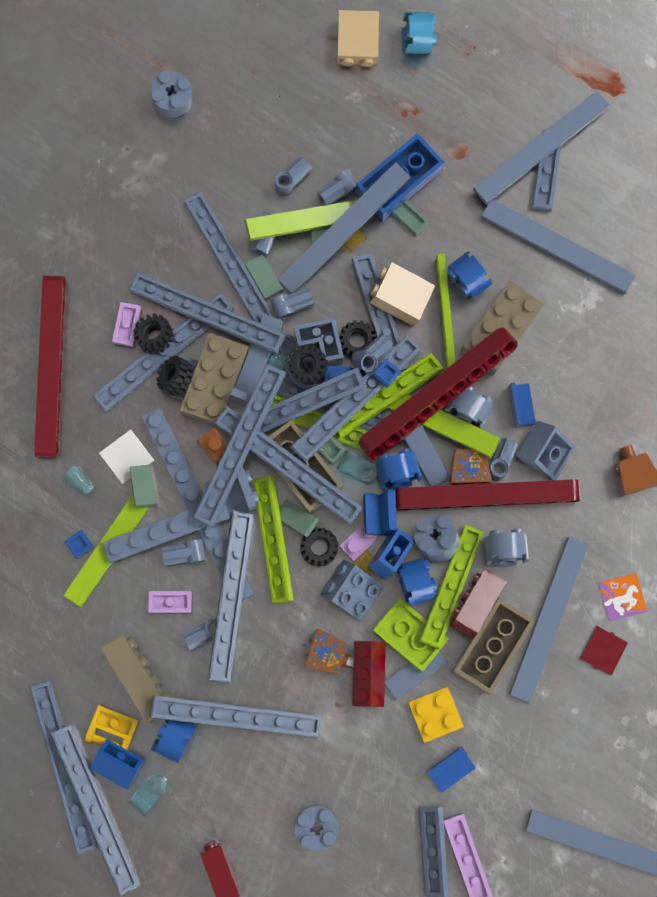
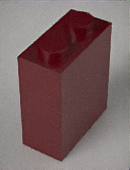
(220, 870)

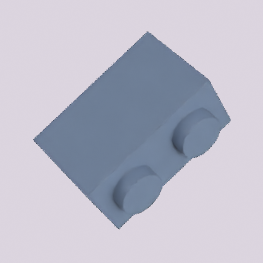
(546, 450)

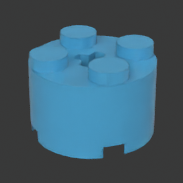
(418, 32)

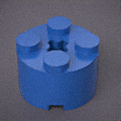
(469, 275)
(398, 470)
(416, 582)
(173, 739)

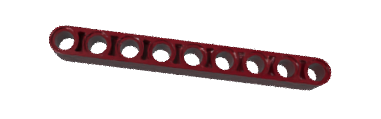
(50, 366)
(438, 393)
(487, 495)

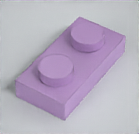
(127, 318)
(358, 543)
(170, 602)

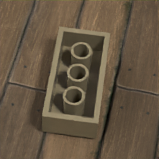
(512, 310)
(214, 379)
(286, 437)
(493, 646)
(134, 673)

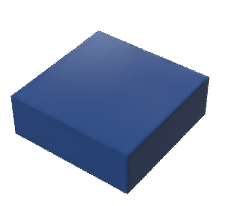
(386, 373)
(79, 544)

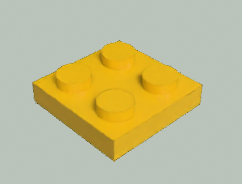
(435, 714)

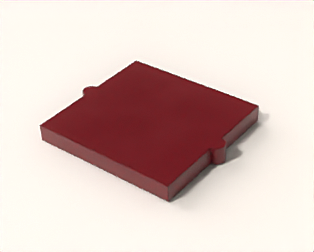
(604, 650)

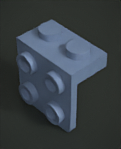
(241, 496)
(352, 589)

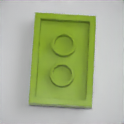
(402, 631)

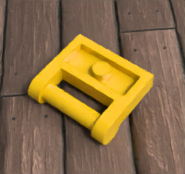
(113, 723)

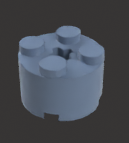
(166, 84)
(471, 407)
(432, 527)
(506, 548)
(326, 835)

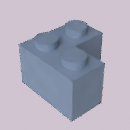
(321, 335)

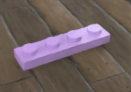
(467, 856)

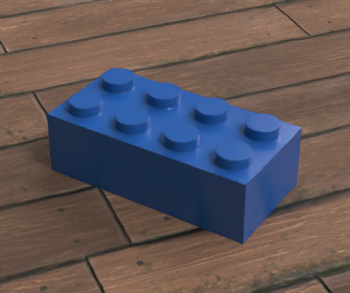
(417, 161)

